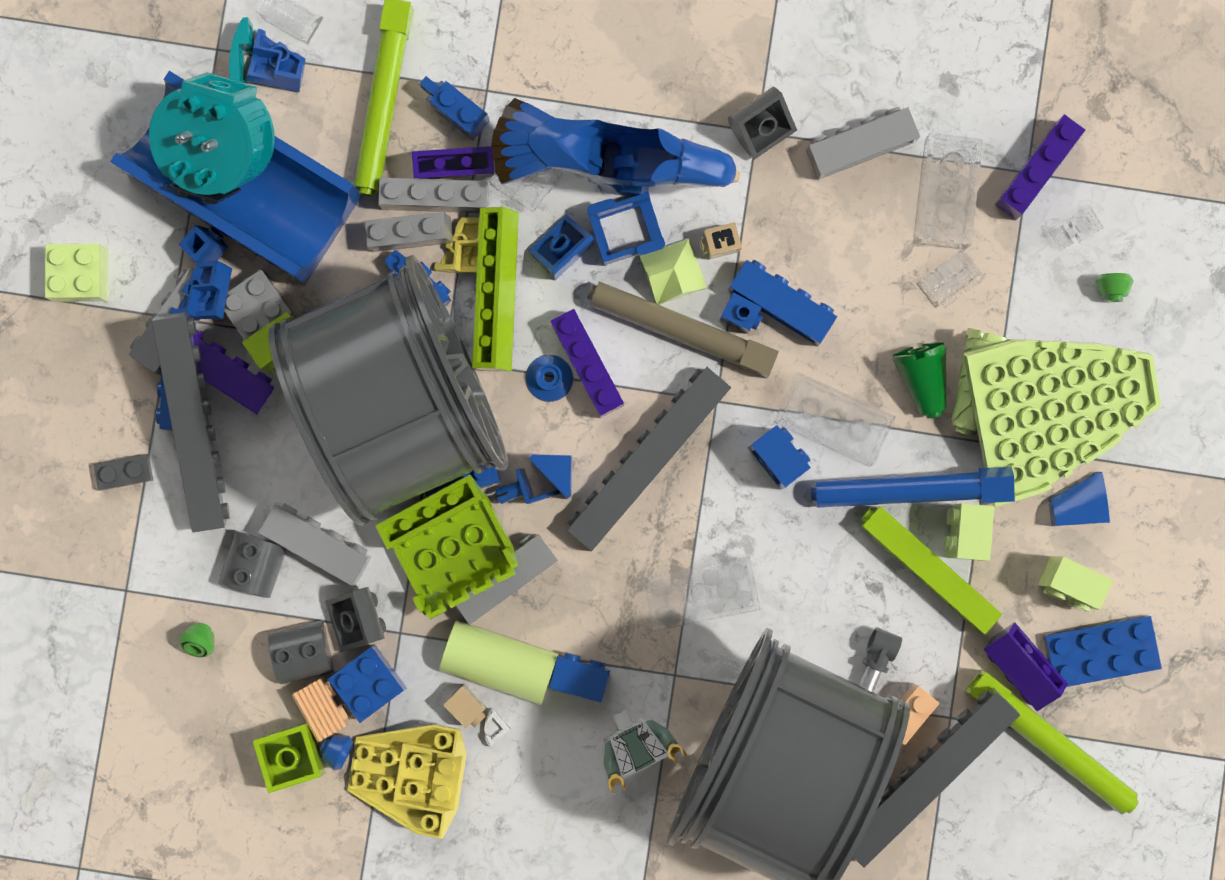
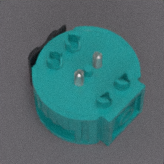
(211, 137)

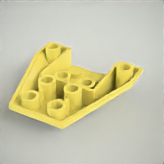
(411, 776)

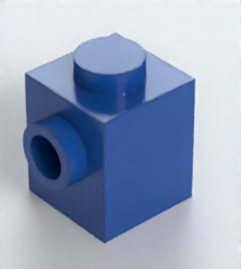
(203, 244)
(741, 313)

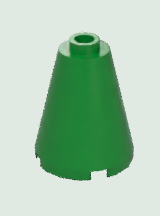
(924, 376)

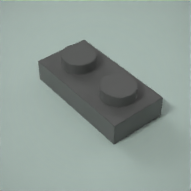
(123, 472)

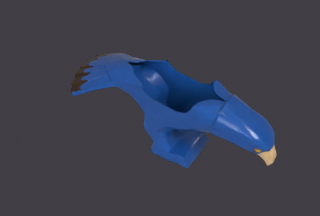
(610, 155)

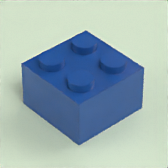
(780, 457)
(367, 683)

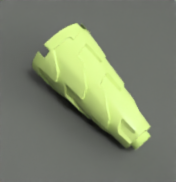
(963, 413)

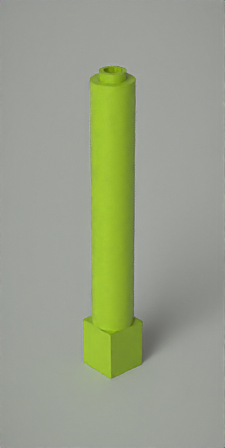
(395, 30)
(1061, 749)

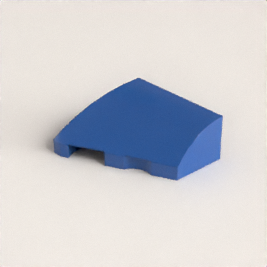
(275, 64)
(206, 291)
(1081, 503)

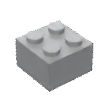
(255, 304)

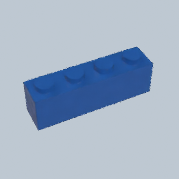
(783, 303)

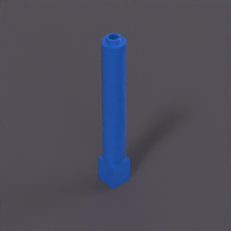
(988, 484)

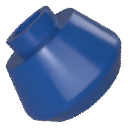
(336, 750)

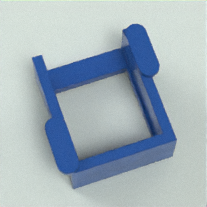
(608, 208)

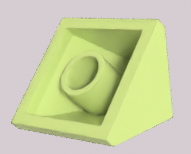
(673, 272)

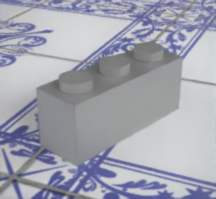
(409, 231)

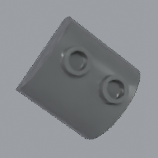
(762, 123)
(252, 564)
(355, 619)
(300, 652)

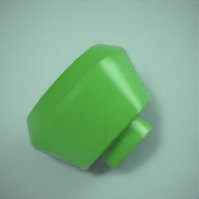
(1114, 286)
(197, 640)

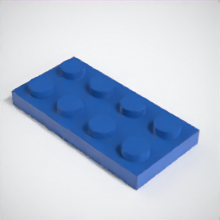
(1104, 651)

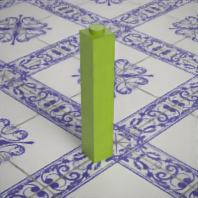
(930, 569)

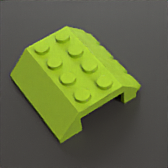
(450, 546)

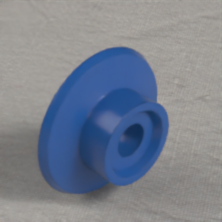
(552, 390)

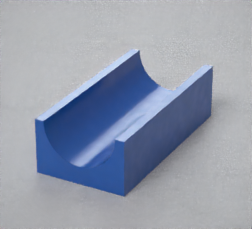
(280, 216)

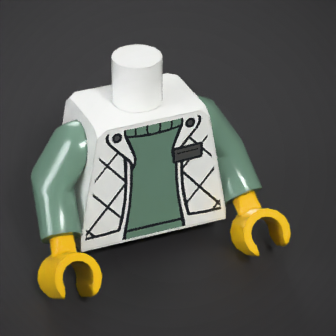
(636, 747)

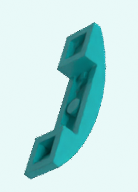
(242, 41)

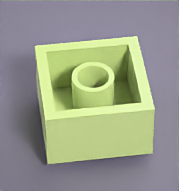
(76, 272)
(969, 532)
(1074, 582)

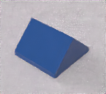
(561, 246)
(557, 469)

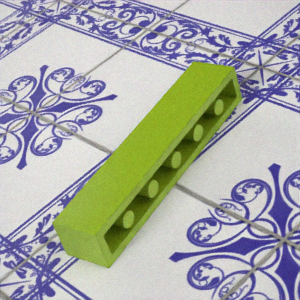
(495, 289)

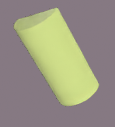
(498, 662)

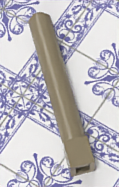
(684, 329)

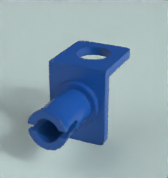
(521, 488)

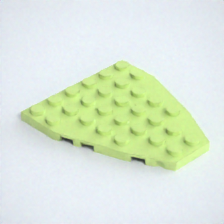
(1055, 405)

